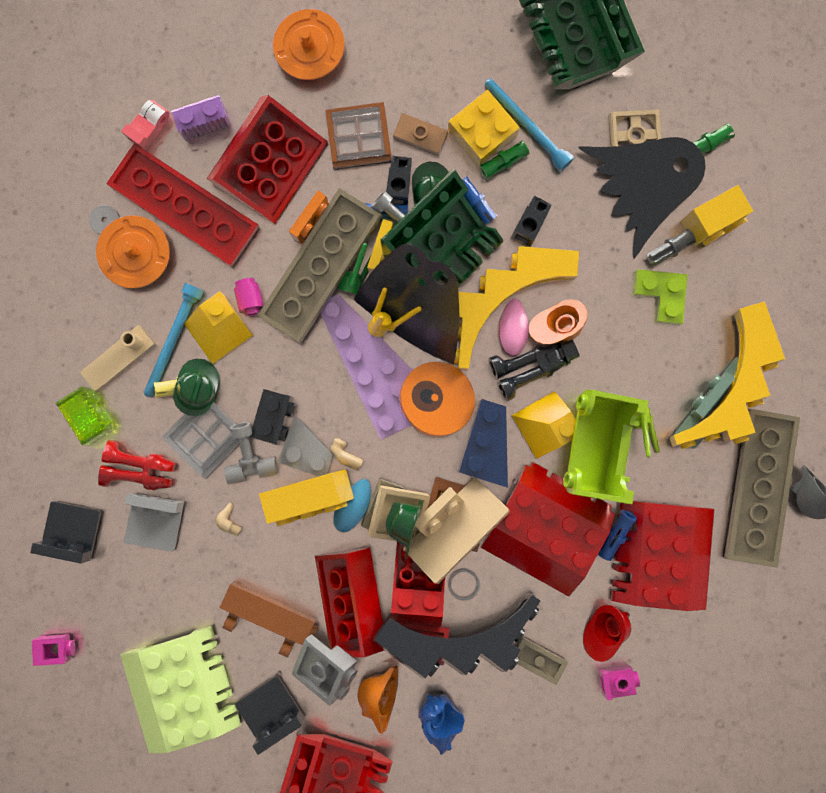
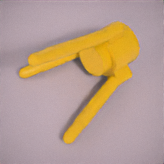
(382, 321)

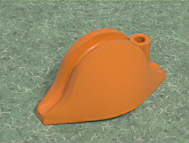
(377, 697)

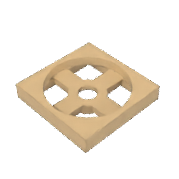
(652, 116)

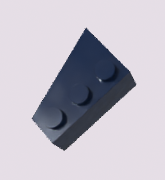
(487, 445)

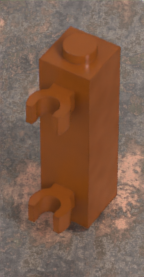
(267, 613)

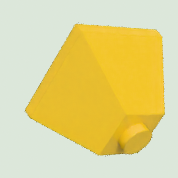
(217, 327)
(545, 424)

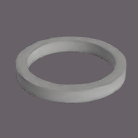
(477, 584)

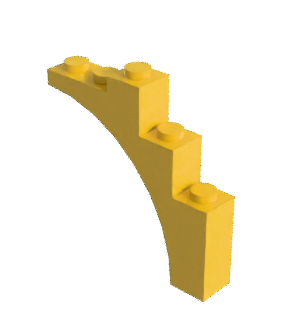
(531, 268)
(757, 350)

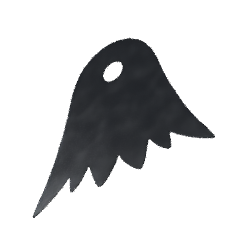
(648, 180)

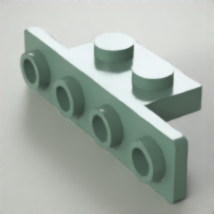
(706, 404)

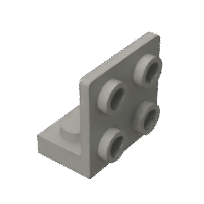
(153, 521)

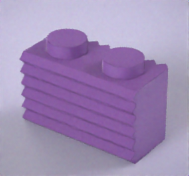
(201, 118)

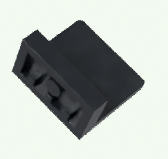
(68, 533)
(270, 713)

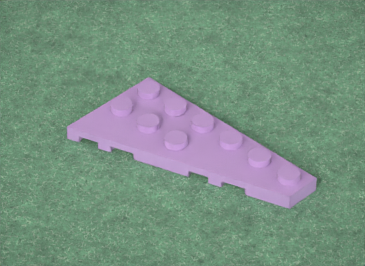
(371, 365)

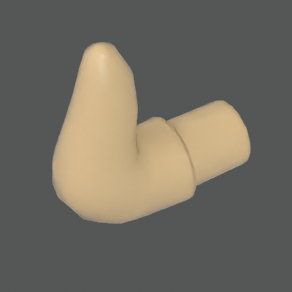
(224, 524)

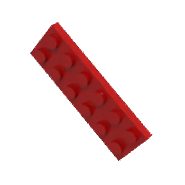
(182, 204)

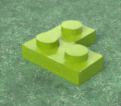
(668, 288)

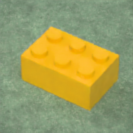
(306, 498)

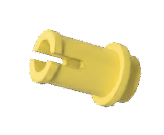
(165, 388)

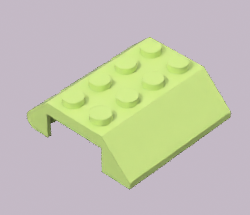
(178, 692)

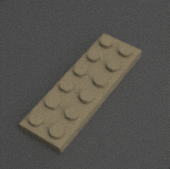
(319, 265)
(762, 489)

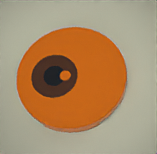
(437, 399)

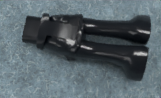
(547, 358)

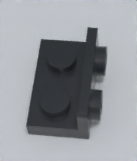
(272, 417)

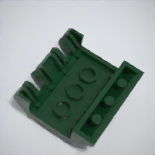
(583, 38)
(444, 230)

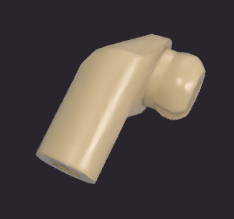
(343, 457)

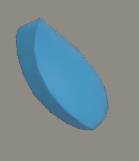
(349, 516)

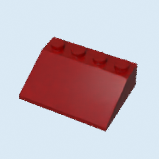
(267, 158)

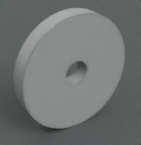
(98, 214)

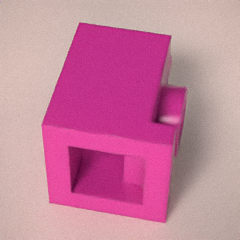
(45, 653)
(611, 676)

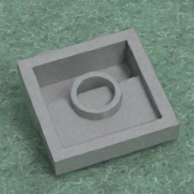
(324, 670)

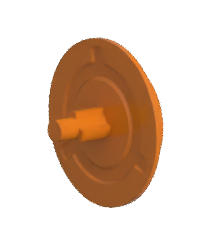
(308, 44)
(132, 251)

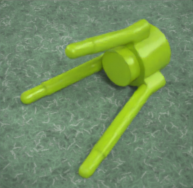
(646, 422)

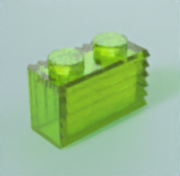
(85, 415)

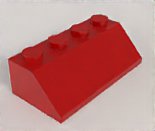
(350, 600)

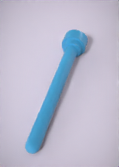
(560, 157)
(190, 296)

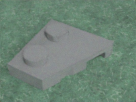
(305, 451)

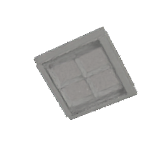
(203, 439)

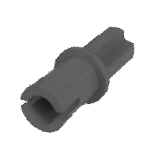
(671, 247)

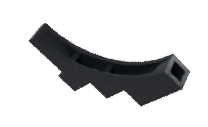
(493, 645)

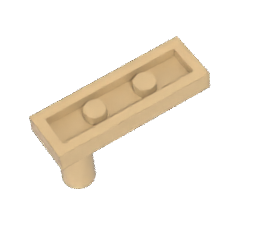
(117, 358)

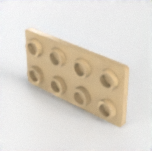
(454, 528)

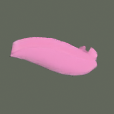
(514, 328)

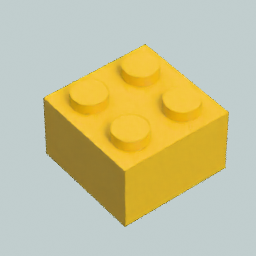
(483, 128)
(718, 216)

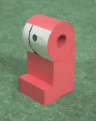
(146, 124)

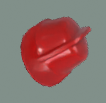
(606, 632)

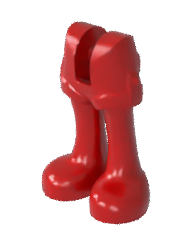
(147, 477)

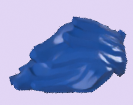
(440, 721)

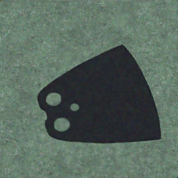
(437, 324)

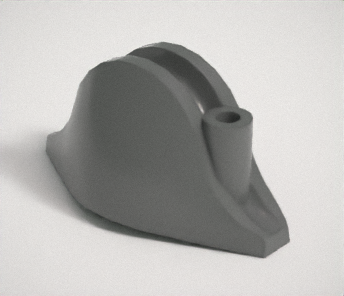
(810, 495)

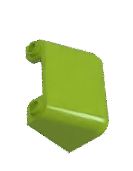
(602, 445)

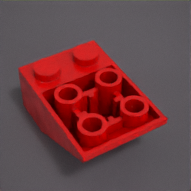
(414, 595)

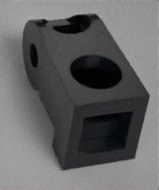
(399, 179)
(531, 221)

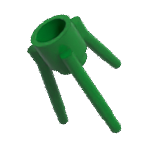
(353, 280)

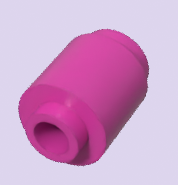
(248, 296)

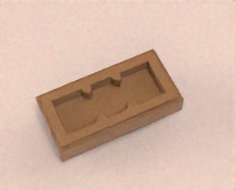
(420, 134)

